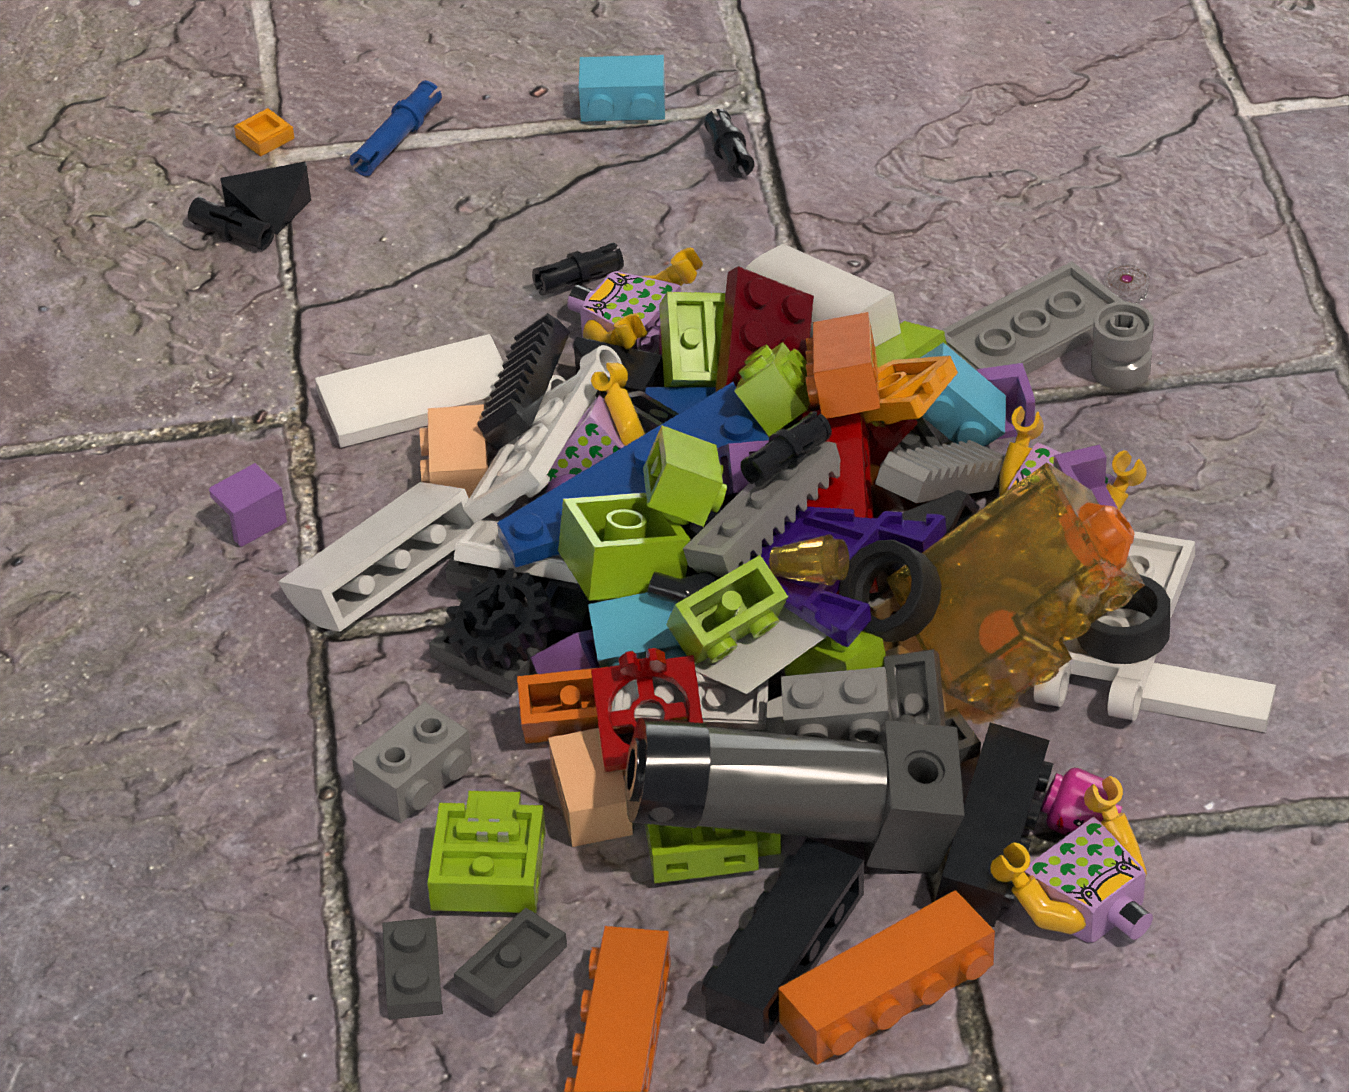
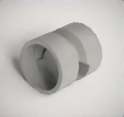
(1122, 345)

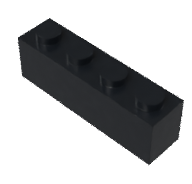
(995, 815)
(783, 938)

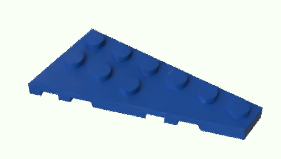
(535, 529)

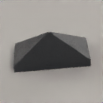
(270, 193)

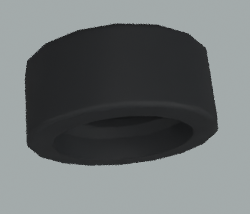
(922, 599)
(1134, 642)

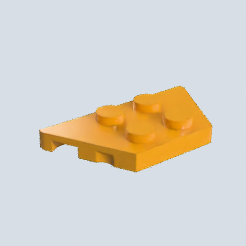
(908, 388)

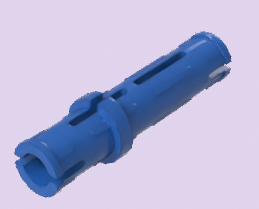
(405, 118)

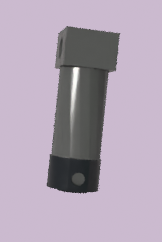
(890, 793)

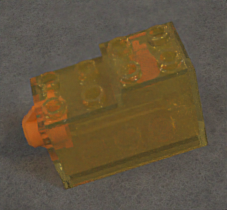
(1022, 585)

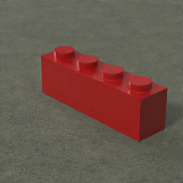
(854, 484)

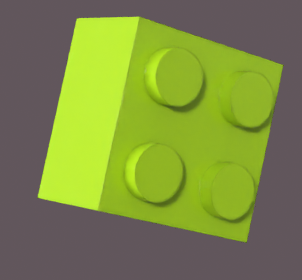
(619, 544)

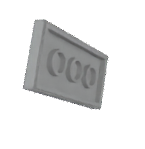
(1032, 322)

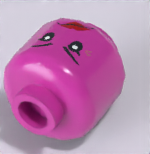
(1066, 803)

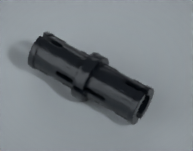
(729, 143)
(220, 218)
(577, 268)
(786, 449)

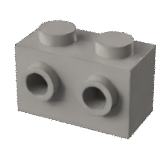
(837, 704)
(412, 762)

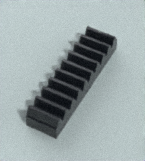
(523, 381)

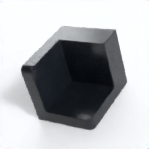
(569, 608)

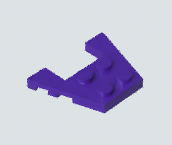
(818, 603)

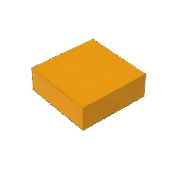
(264, 132)

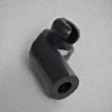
(675, 589)

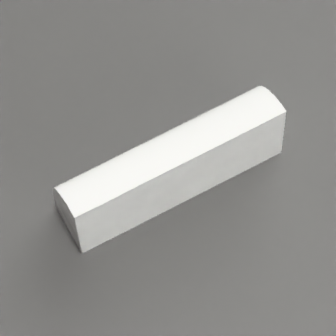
(833, 289)
(378, 556)

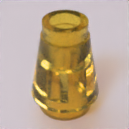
(812, 560)

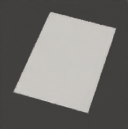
(763, 656)

